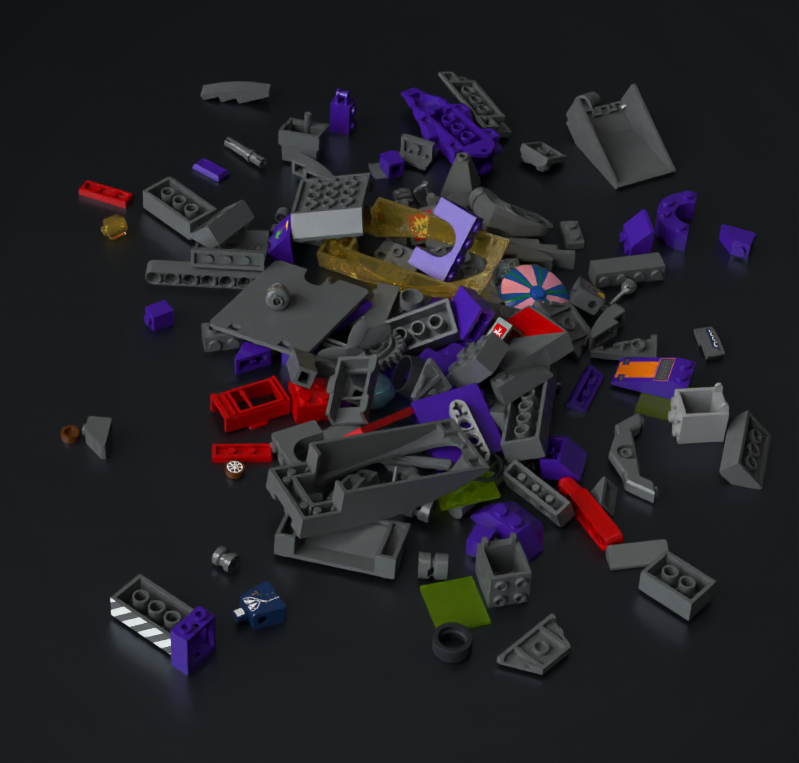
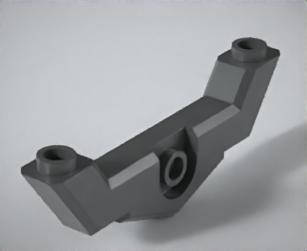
(625, 460)

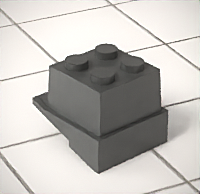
(302, 137)

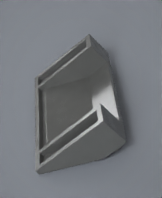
(363, 549)

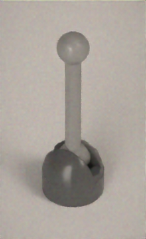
(625, 289)

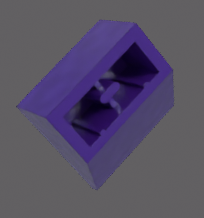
(563, 459)

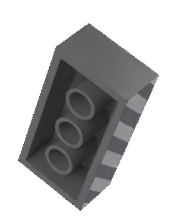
(149, 610)

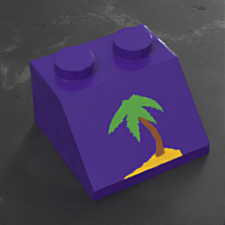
(281, 244)

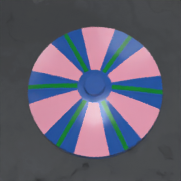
(529, 283)

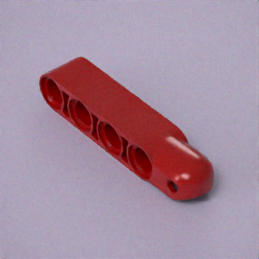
(590, 514)

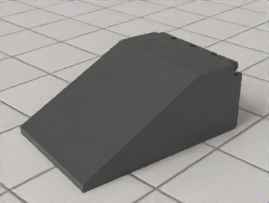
(620, 140)

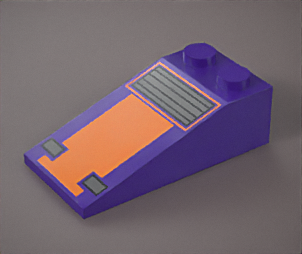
(654, 375)

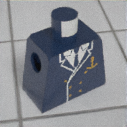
(261, 607)

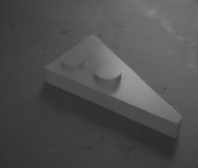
(628, 349)

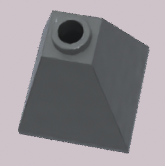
(462, 176)

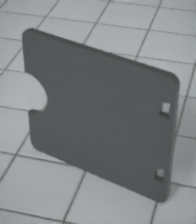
(305, 321)

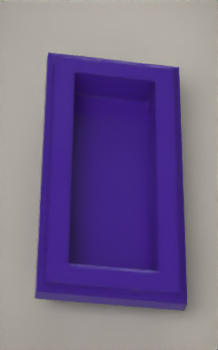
(211, 170)

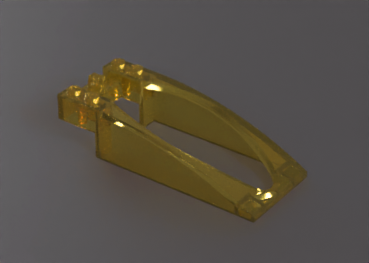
(398, 220)

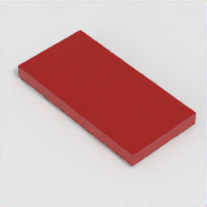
(384, 422)

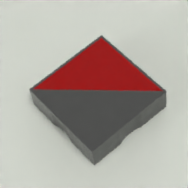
(541, 345)

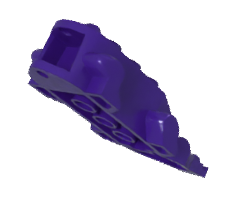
(453, 129)

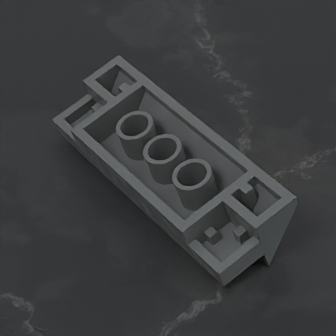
(482, 108)

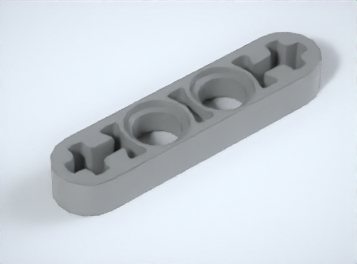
(473, 431)

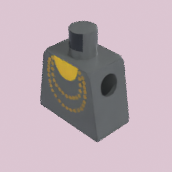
(588, 297)

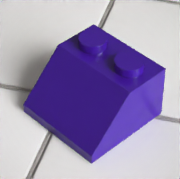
(638, 234)

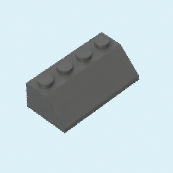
(745, 451)

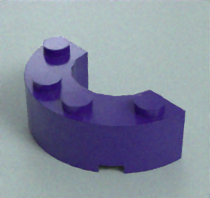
(669, 217)

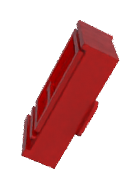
(254, 416)

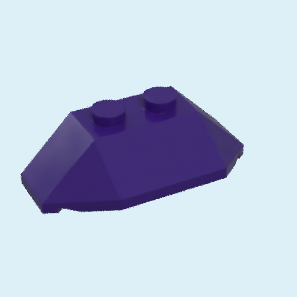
(509, 518)

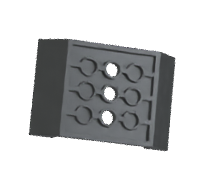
(330, 207)

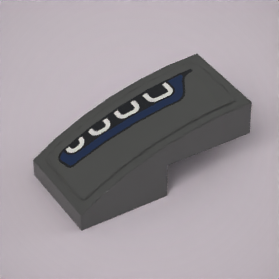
(710, 343)

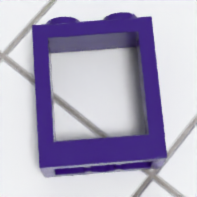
(199, 624)

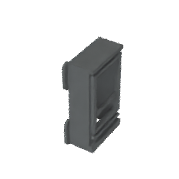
(336, 385)

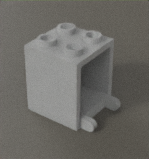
(699, 414)

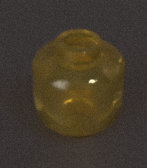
(114, 227)

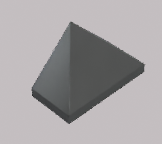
(605, 494)

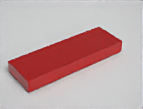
(106, 194)
(243, 452)

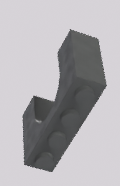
(305, 367)
(294, 441)

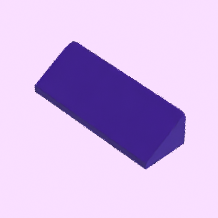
(585, 389)

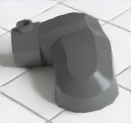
(507, 218)

